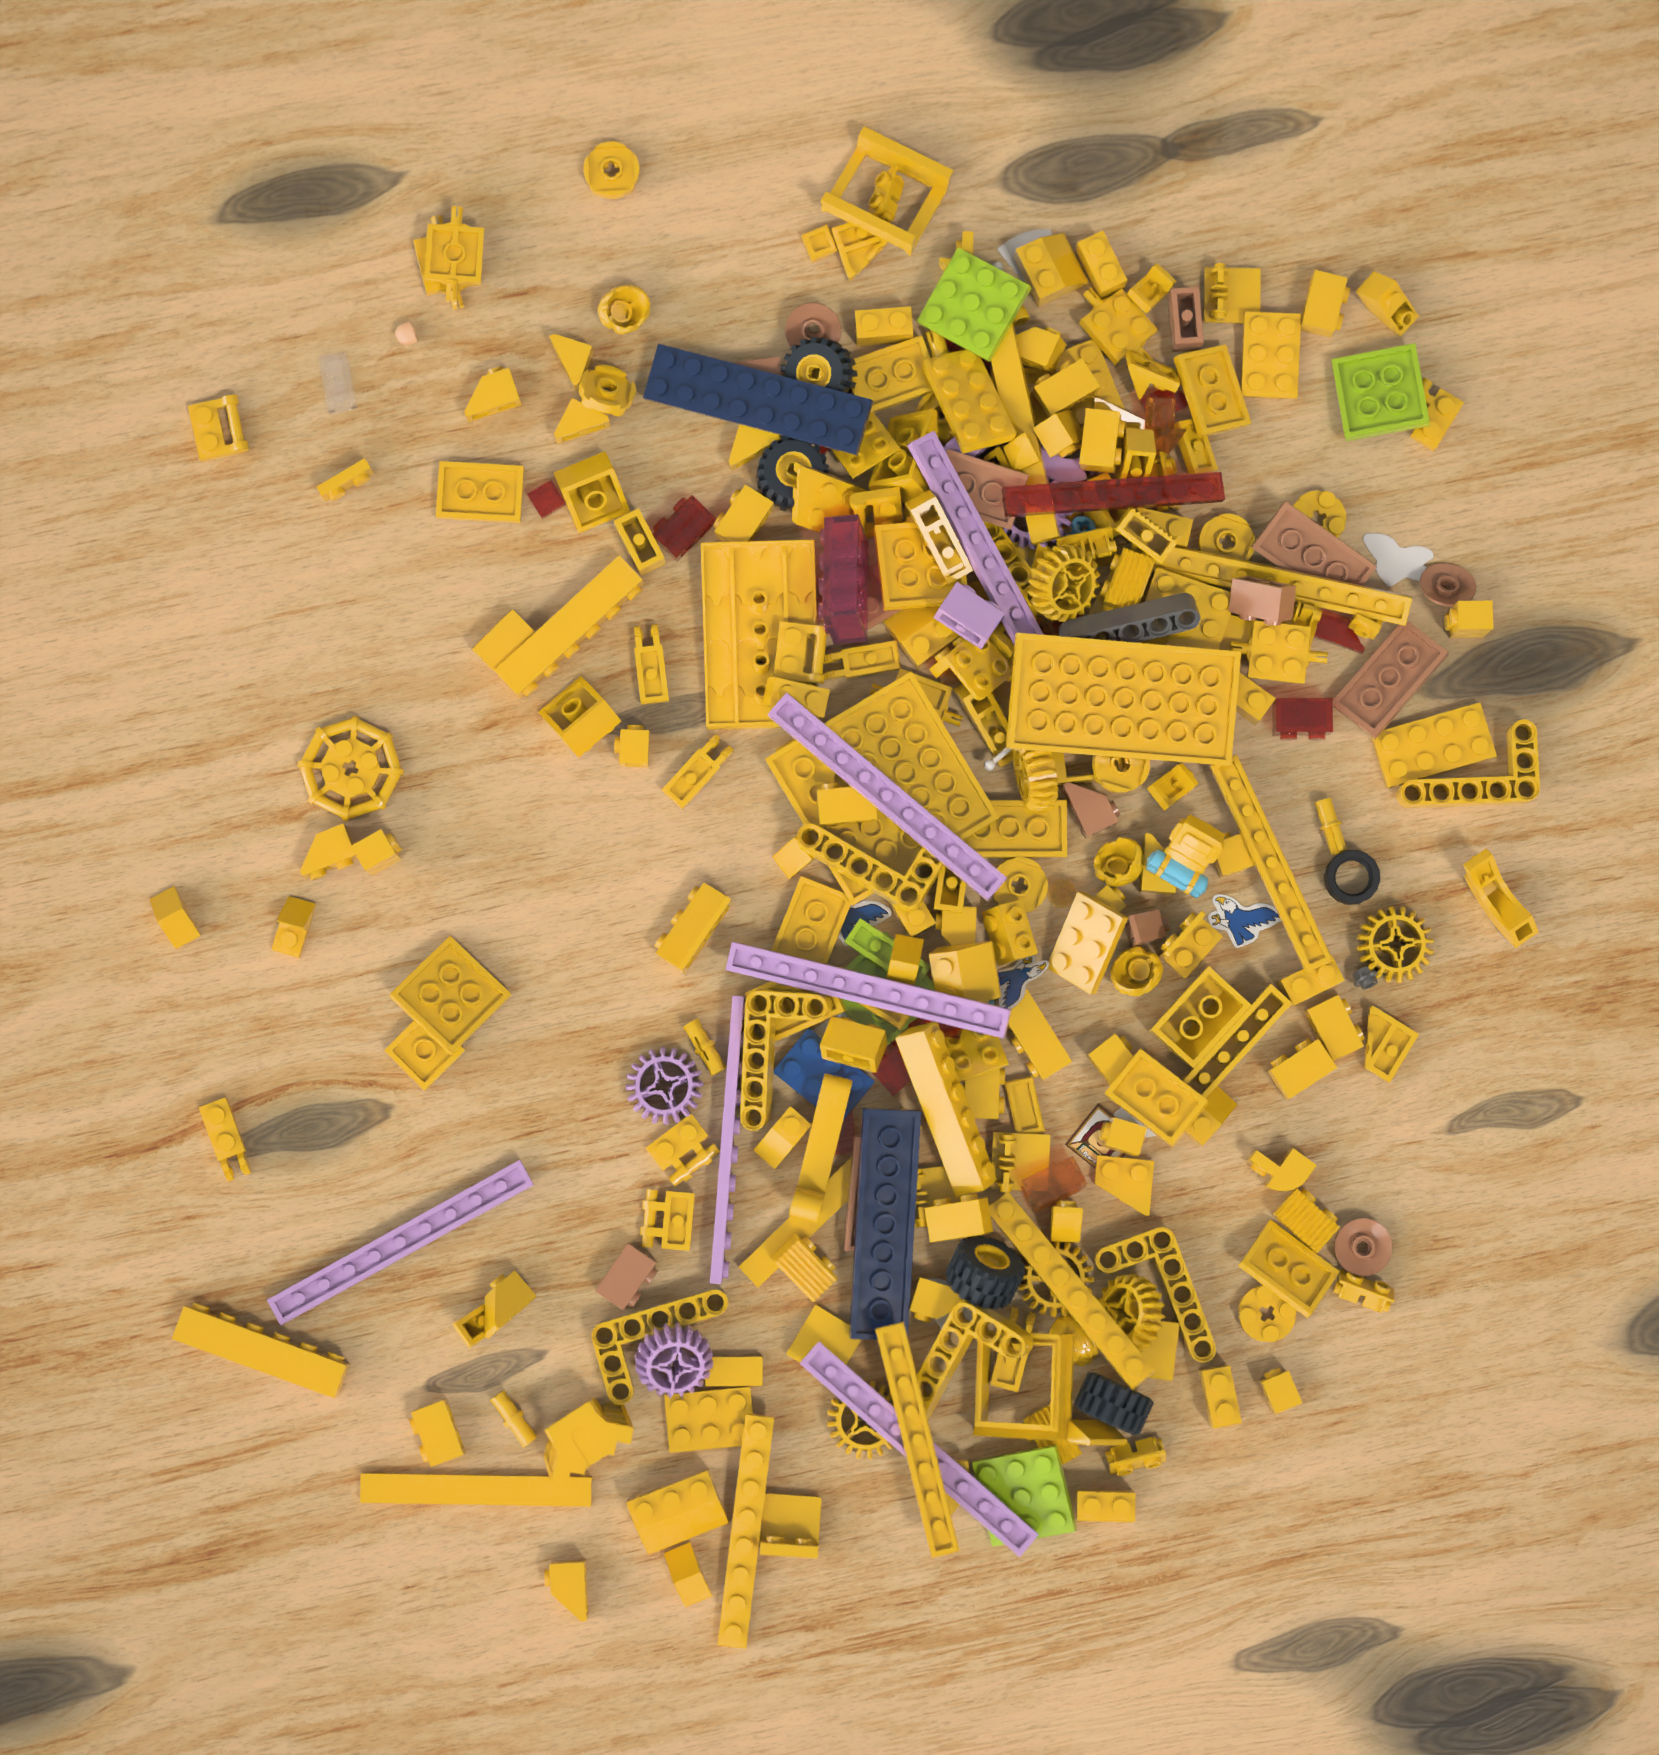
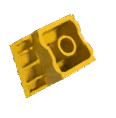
(585, 1438)

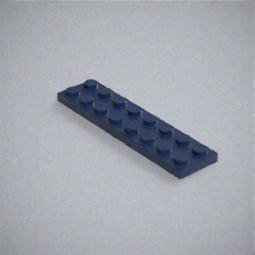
(758, 399)
(884, 1220)

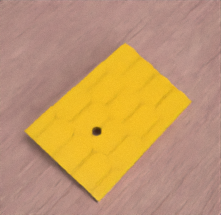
(744, 598)

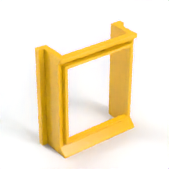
(909, 164)
(1060, 1392)

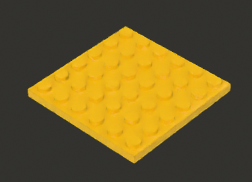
(913, 749)

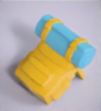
(1187, 855)

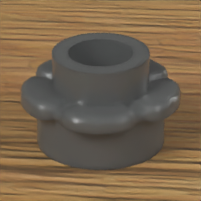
(1365, 978)

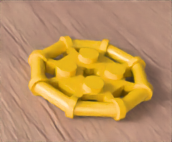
(346, 752)

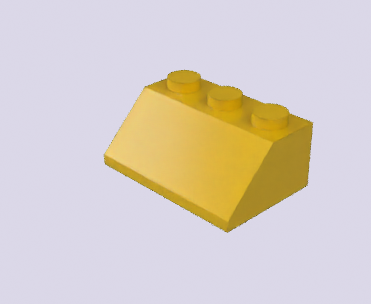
(693, 927)
(1199, 1017)
(677, 1511)

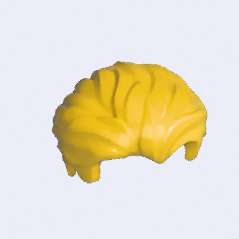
(624, 308)
(1119, 862)
(1136, 971)
(1084, 1348)

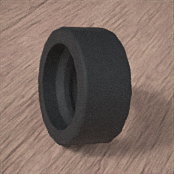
(1371, 867)

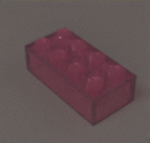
(844, 579)

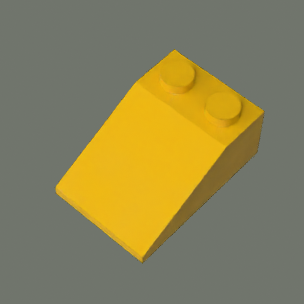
(901, 468)
(920, 634)

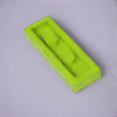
(878, 947)

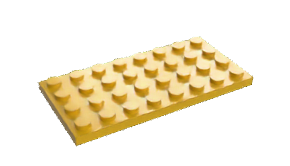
(1123, 699)

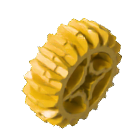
(1071, 584)
(1036, 778)
(1394, 931)
(1030, 1276)
(1134, 1307)
(846, 1437)

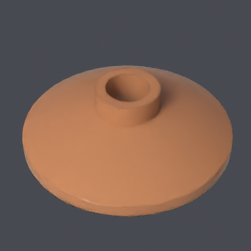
(812, 313)
(1447, 584)
(1378, 1247)

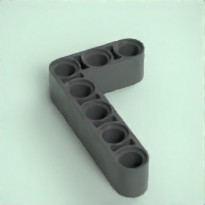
(1137, 621)

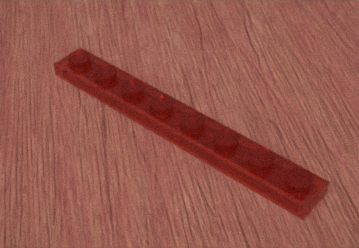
(1112, 494)

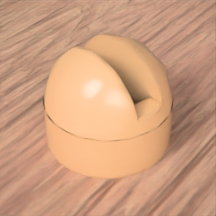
(406, 333)

